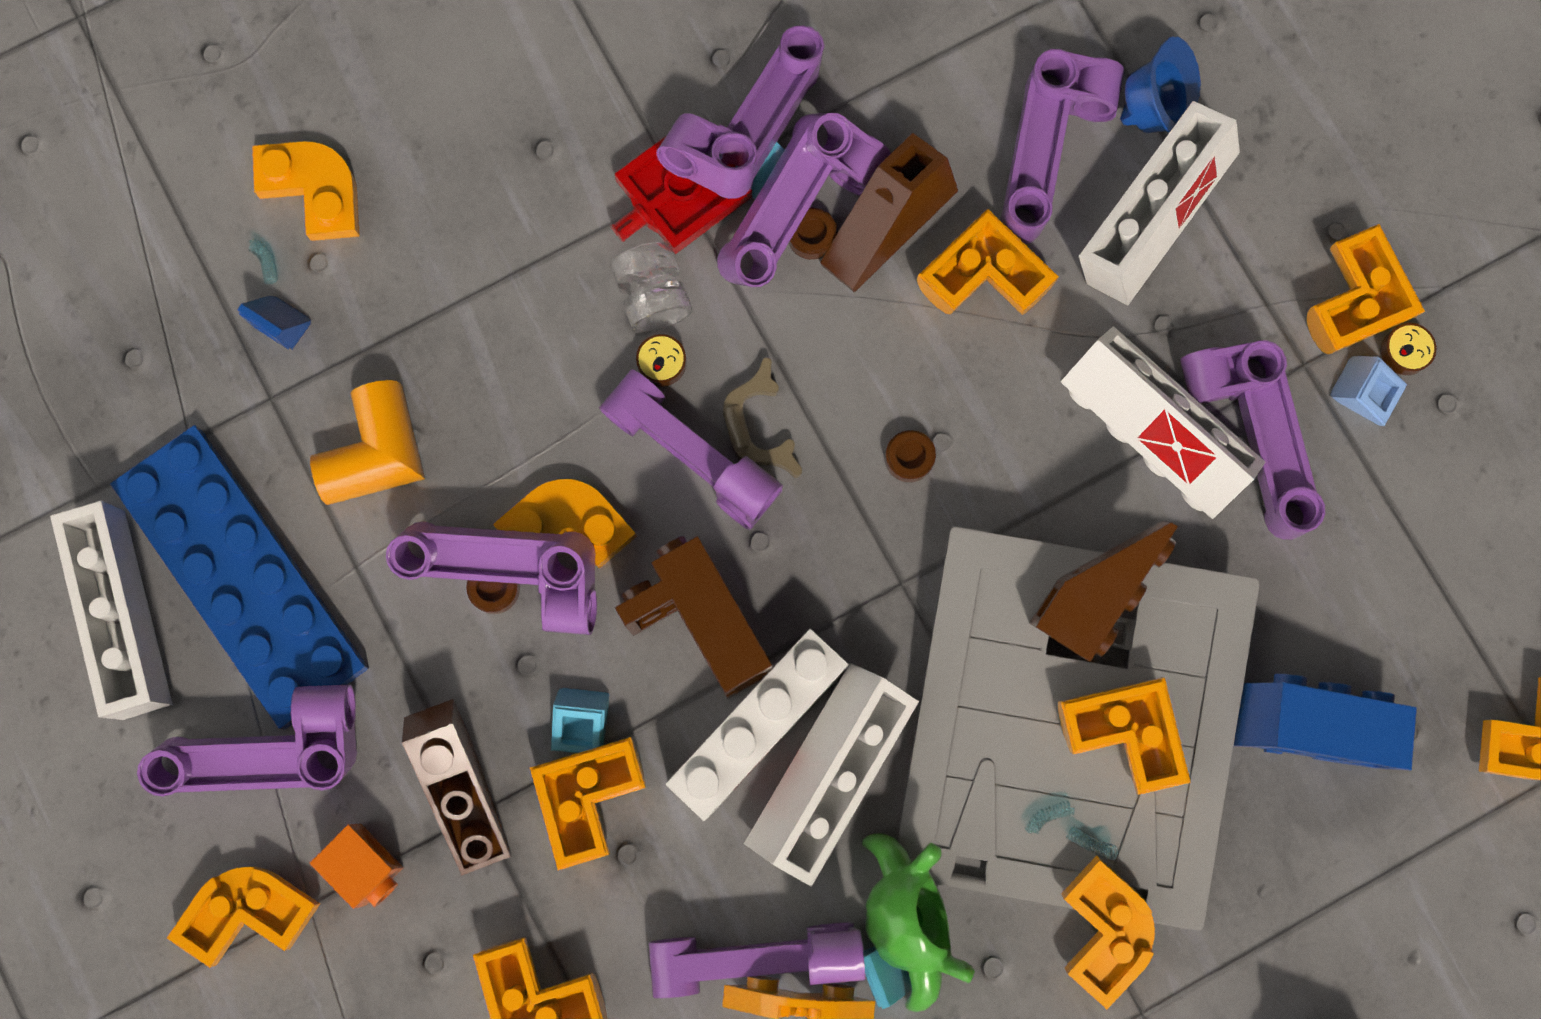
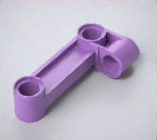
(1086, 90)
(703, 149)
(791, 188)
(1269, 426)
(741, 488)
(507, 557)
(321, 721)
(829, 954)

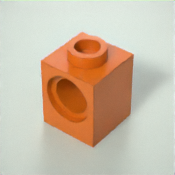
(358, 867)

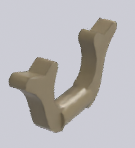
(737, 428)

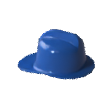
(1162, 88)

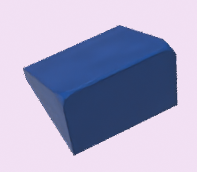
(275, 320)

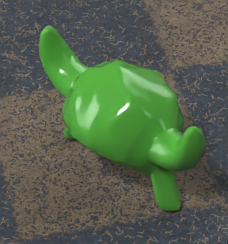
(910, 920)

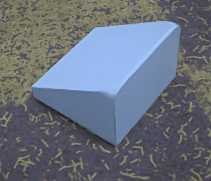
(1369, 388)

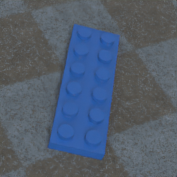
(237, 573)

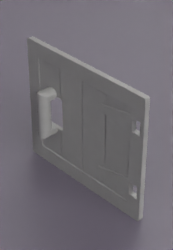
(995, 743)

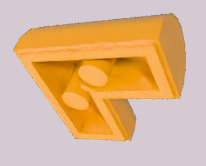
(988, 254)
(1377, 294)
(383, 458)
(1140, 719)
(569, 796)
(515, 992)

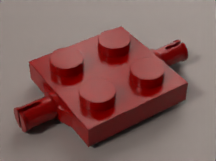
(669, 203)

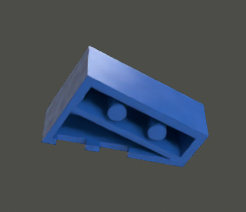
(1326, 723)

